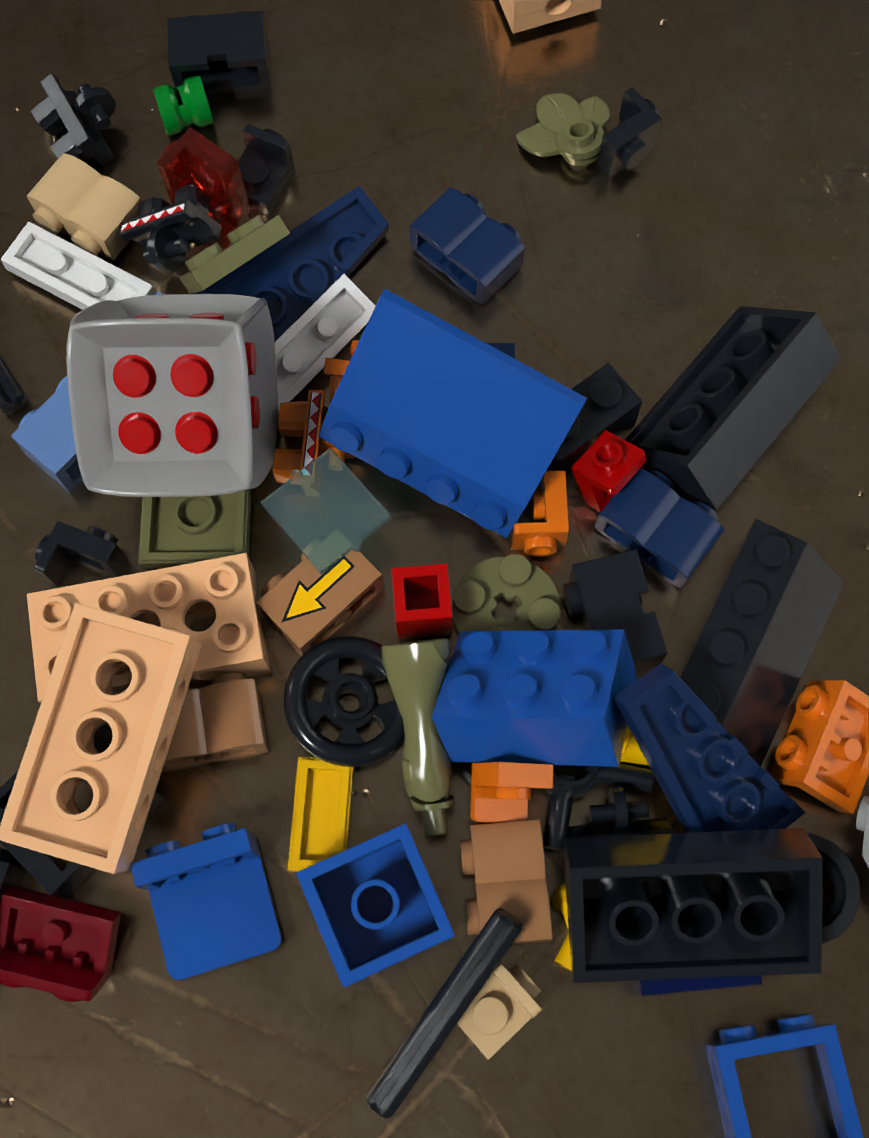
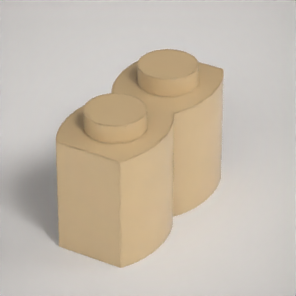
(84, 206)

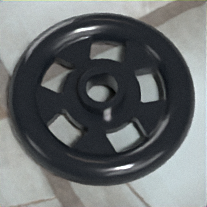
(305, 713)

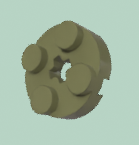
(510, 579)

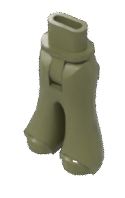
(416, 678)

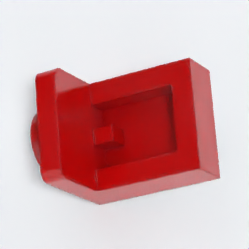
(606, 469)

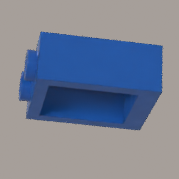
(793, 1033)

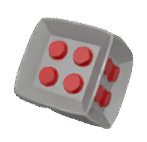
(173, 394)

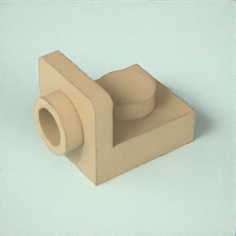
(500, 1009)

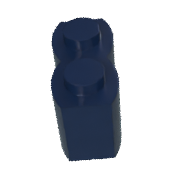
(467, 244)
(661, 525)

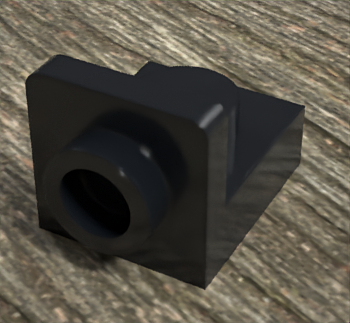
(265, 166)

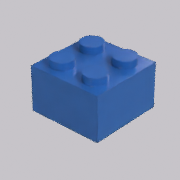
(375, 905)

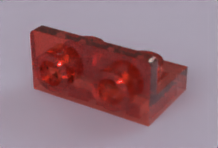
(209, 168)

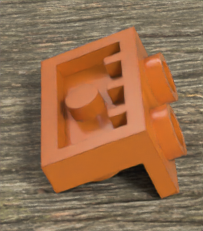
(827, 744)

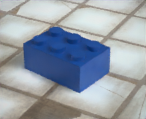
(535, 697)

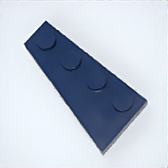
(308, 260)
(699, 763)

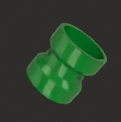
(183, 105)

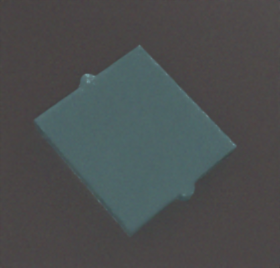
(325, 510)

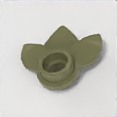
(567, 129)

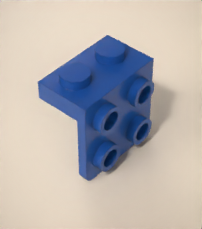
(209, 901)

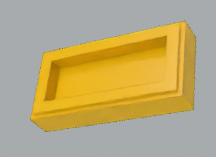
(319, 812)

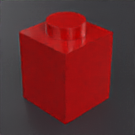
(422, 601)

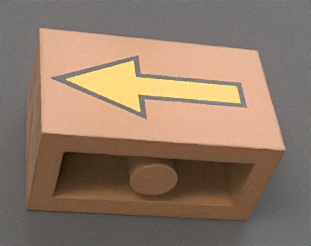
(317, 606)

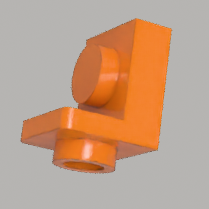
(551, 513)
(503, 789)

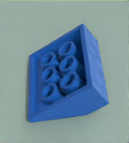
(449, 414)

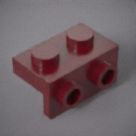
(55, 944)

